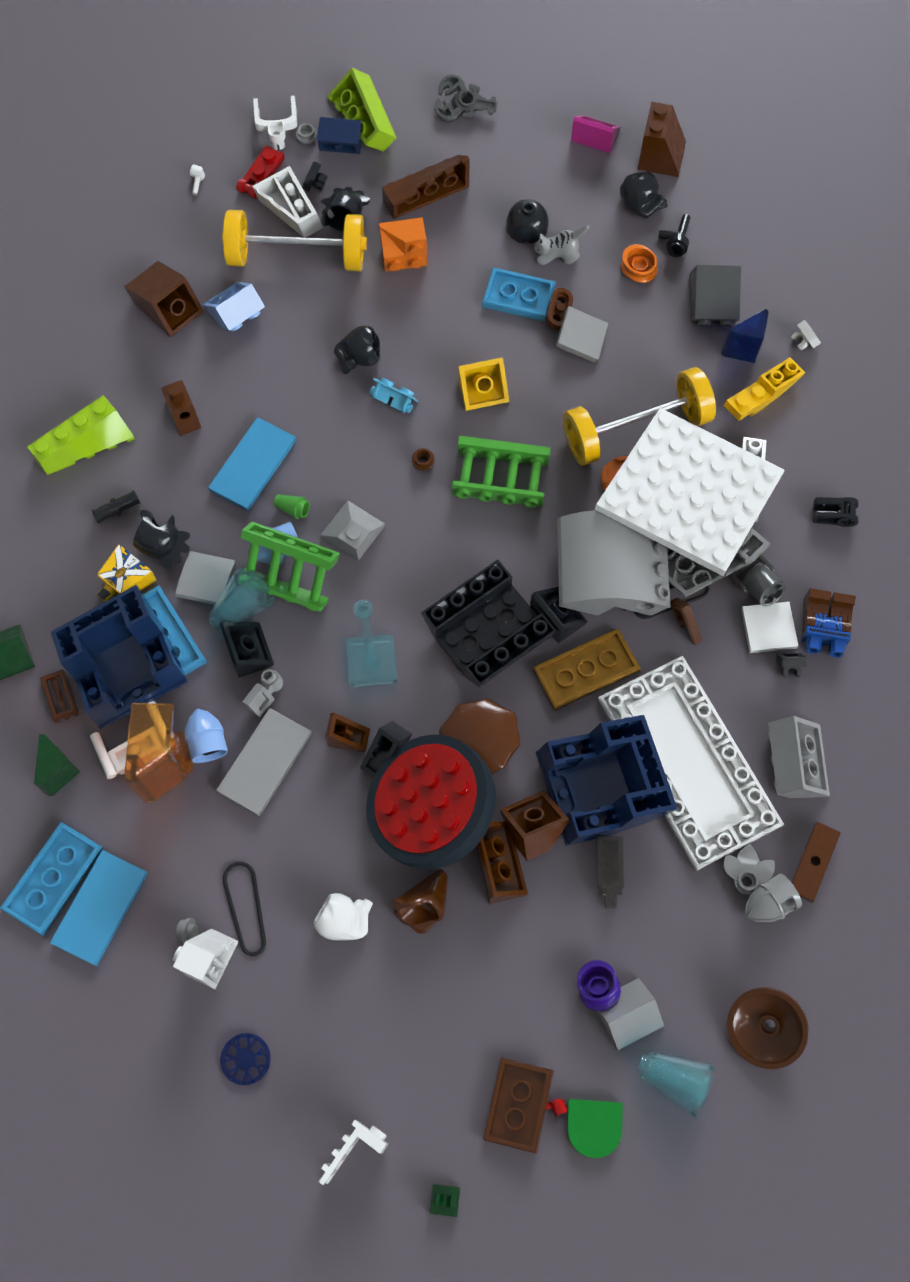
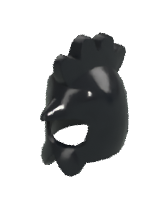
(341, 203)
(160, 541)

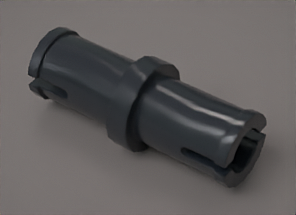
(115, 506)

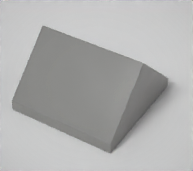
(632, 1016)

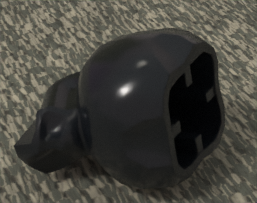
(641, 194)
(358, 348)

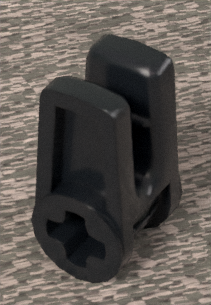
(836, 511)

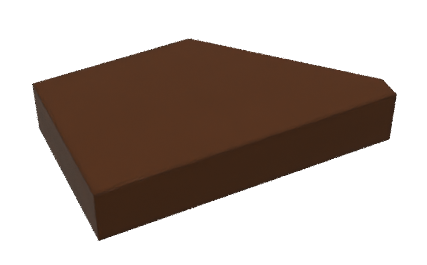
(686, 619)

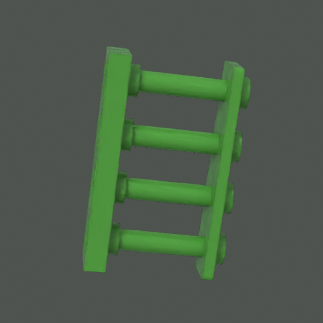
(500, 450)
(301, 551)

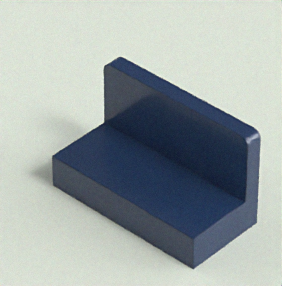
(339, 135)

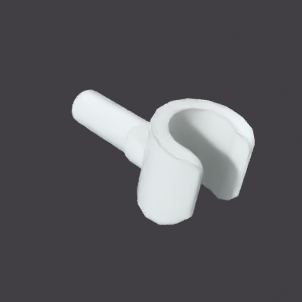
(197, 173)

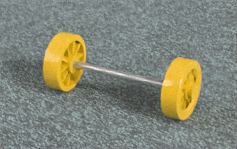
(236, 239)
(694, 397)

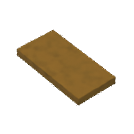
(586, 669)

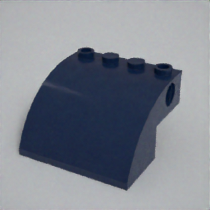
(118, 656)
(606, 779)

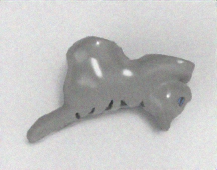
(561, 245)

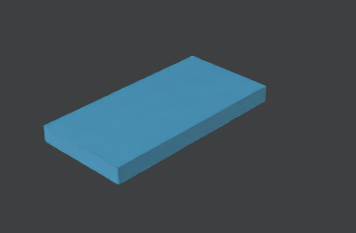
(252, 464)
(182, 642)
(51, 878)
(99, 908)

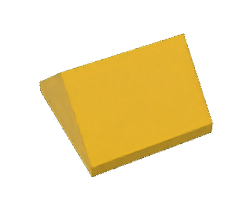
(483, 384)

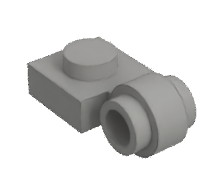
(260, 696)

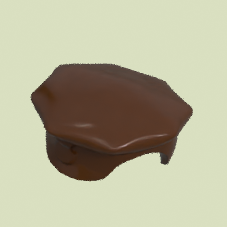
(485, 728)

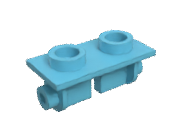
(401, 398)

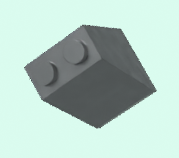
(715, 294)

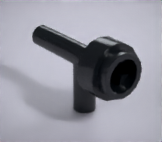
(677, 241)

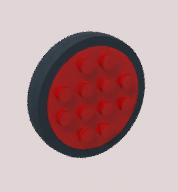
(431, 802)

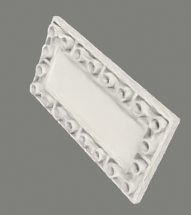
(709, 778)

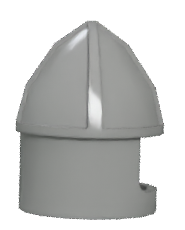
(772, 900)

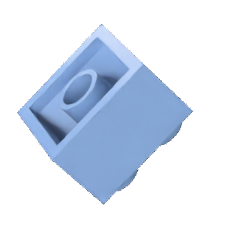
(234, 306)

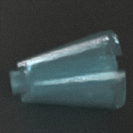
(241, 598)
(679, 1079)

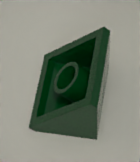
(14, 652)
(52, 767)

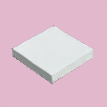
(769, 627)

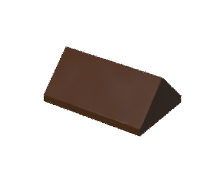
(500, 864)

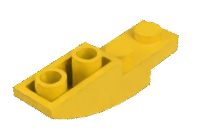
(765, 390)

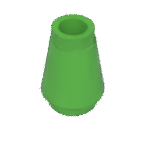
(293, 505)

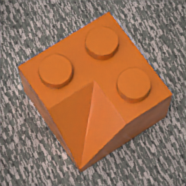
(403, 244)

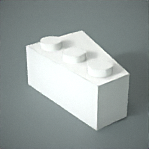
(288, 201)
(205, 957)

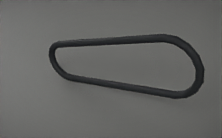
(233, 910)

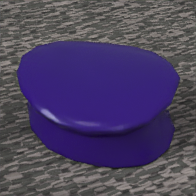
(598, 985)

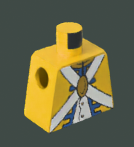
(121, 573)

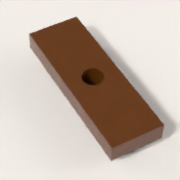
(820, 848)

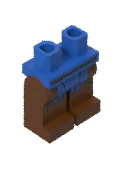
(827, 621)

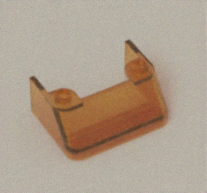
(155, 754)

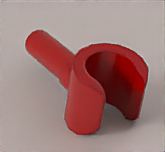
(558, 1106)

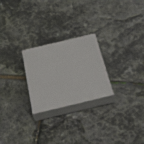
(582, 334)

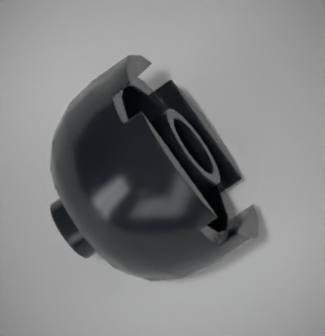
(527, 221)

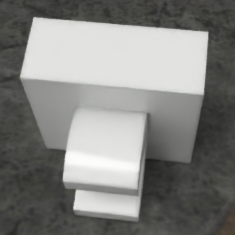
(807, 334)

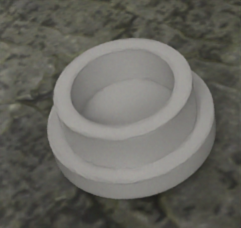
(306, 133)
(186, 929)

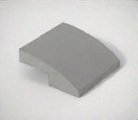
(204, 577)

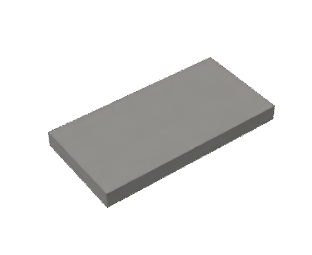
(264, 762)

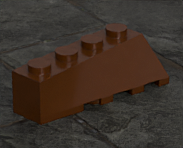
(427, 185)

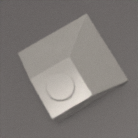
(352, 530)

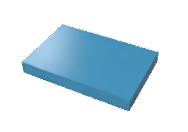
(518, 294)

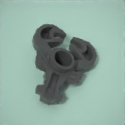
(463, 101)

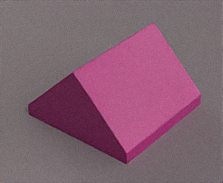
(594, 133)

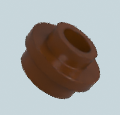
(423, 453)

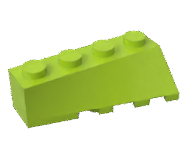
(359, 100)
(80, 436)

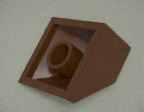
(534, 824)

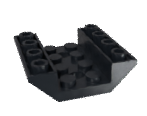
(475, 613)

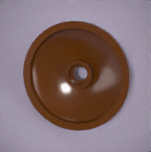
(758, 1042)

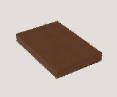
(518, 1105)

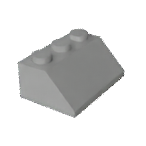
(798, 758)

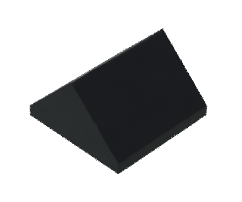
(563, 619)
(246, 647)

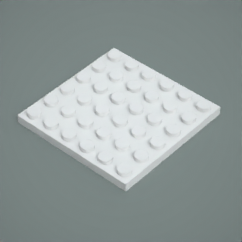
(690, 491)

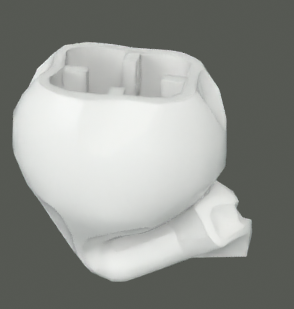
(343, 919)

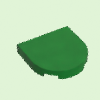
(594, 1126)

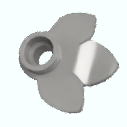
(748, 866)

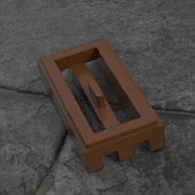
(65, 713)

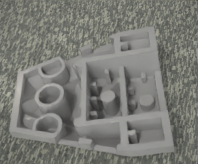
(690, 576)

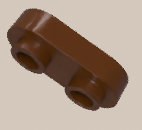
(556, 309)

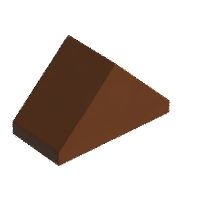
(346, 733)

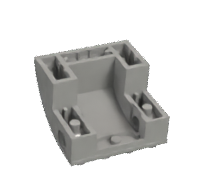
(609, 566)

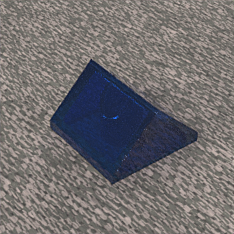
(746, 338)

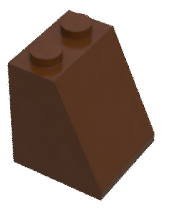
(662, 142)
(165, 297)

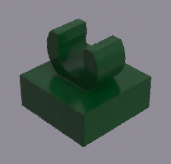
(444, 1200)

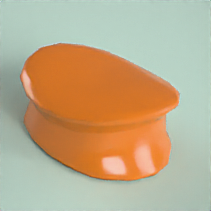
(639, 263)

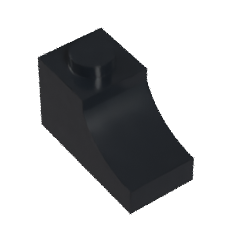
(384, 746)

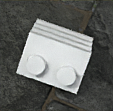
(372, 1136)

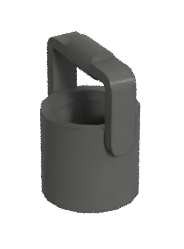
(760, 582)

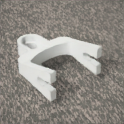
(276, 128)

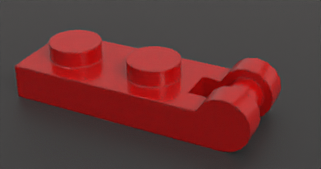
(262, 168)

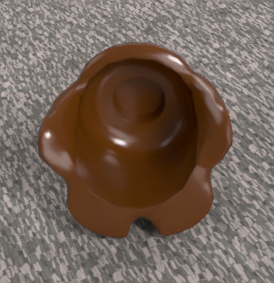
(423, 903)

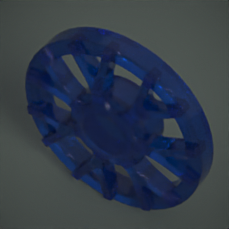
(245, 1059)

